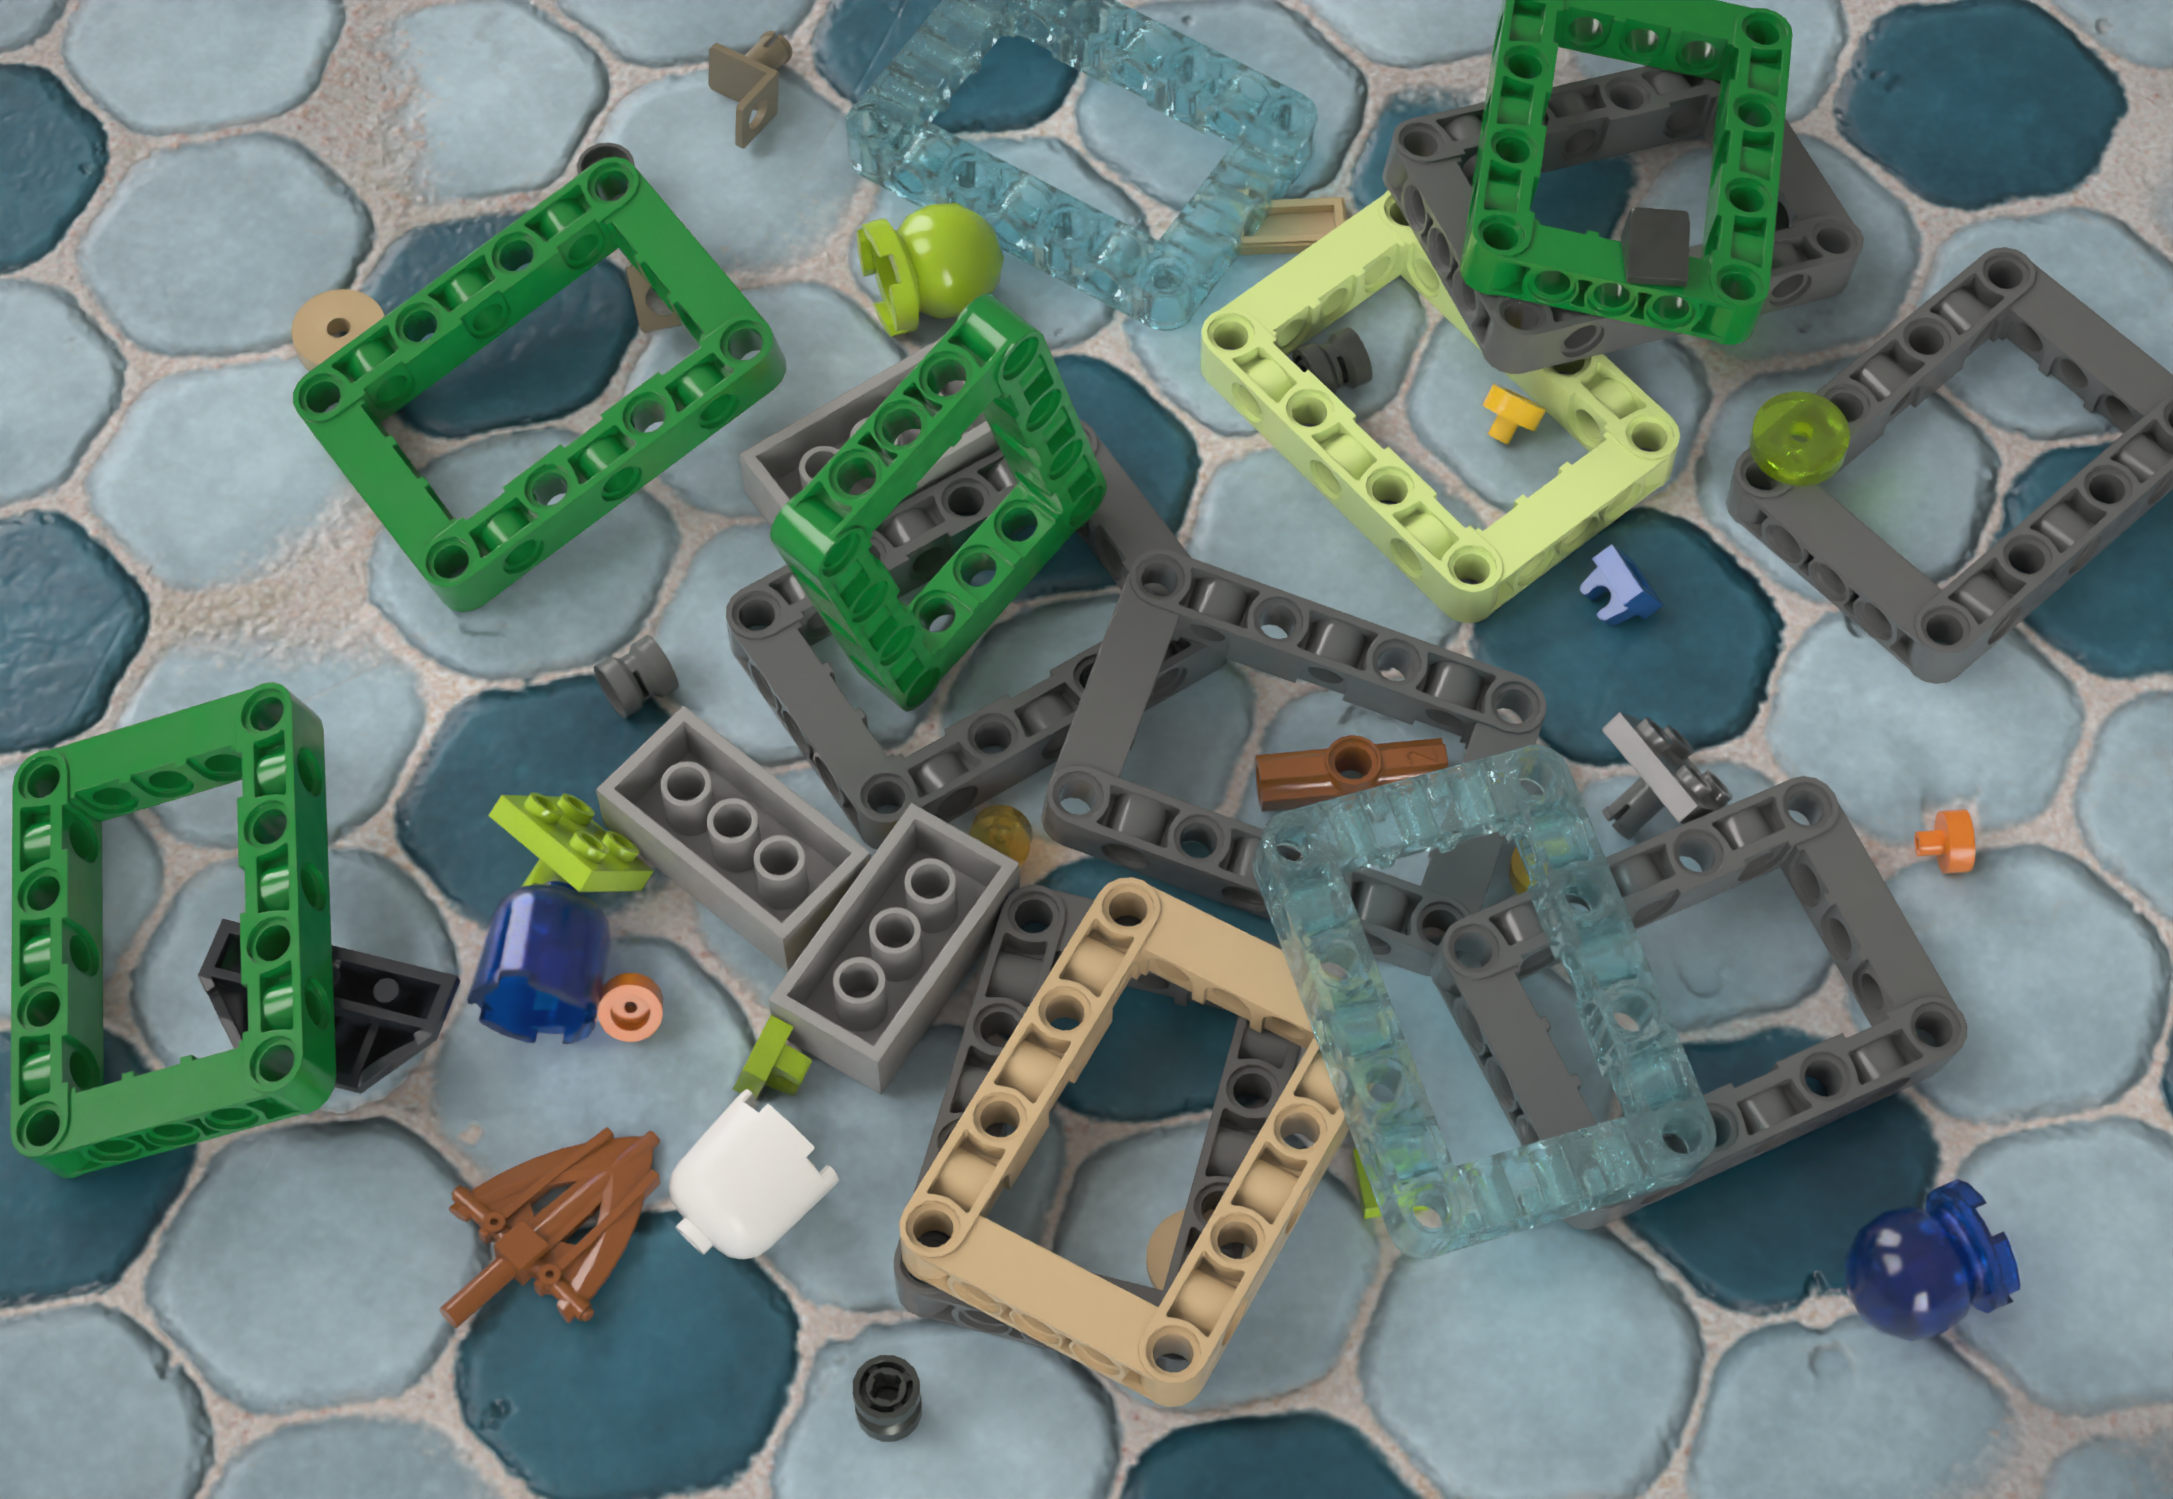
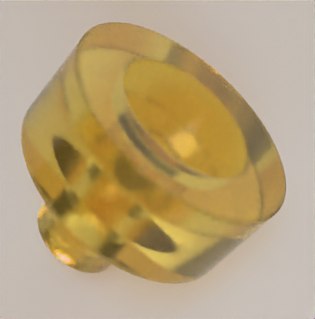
(1004, 831)

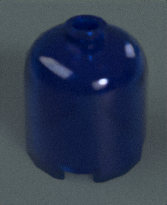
(542, 964)

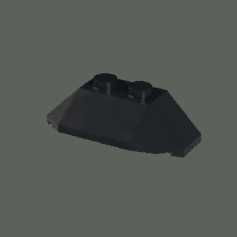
(380, 1006)

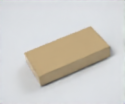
(1295, 225)

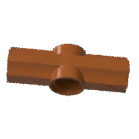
(1314, 776)

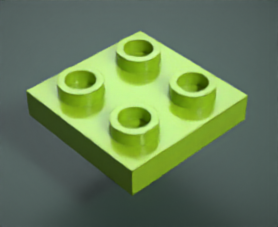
(571, 844)

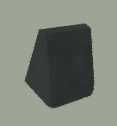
(1656, 246)

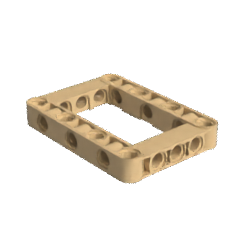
(1260, 1207)

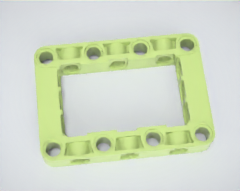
(1355, 473)

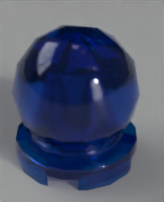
(1923, 1269)

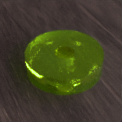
(1805, 416)

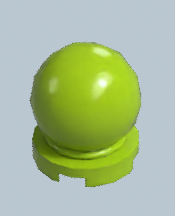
(929, 264)

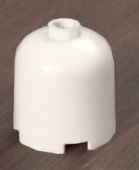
(746, 1181)

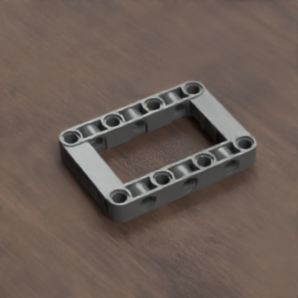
(1588, 121)
(1874, 584)
(1323, 647)
(1032, 726)
(1732, 846)
(1008, 984)

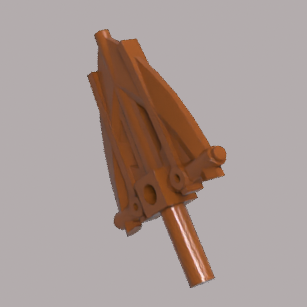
(603, 1176)

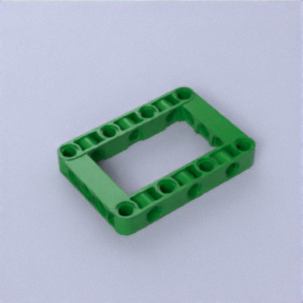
(1584, 273)
(479, 303)
(1058, 489)
(288, 1055)

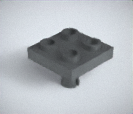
(1665, 779)

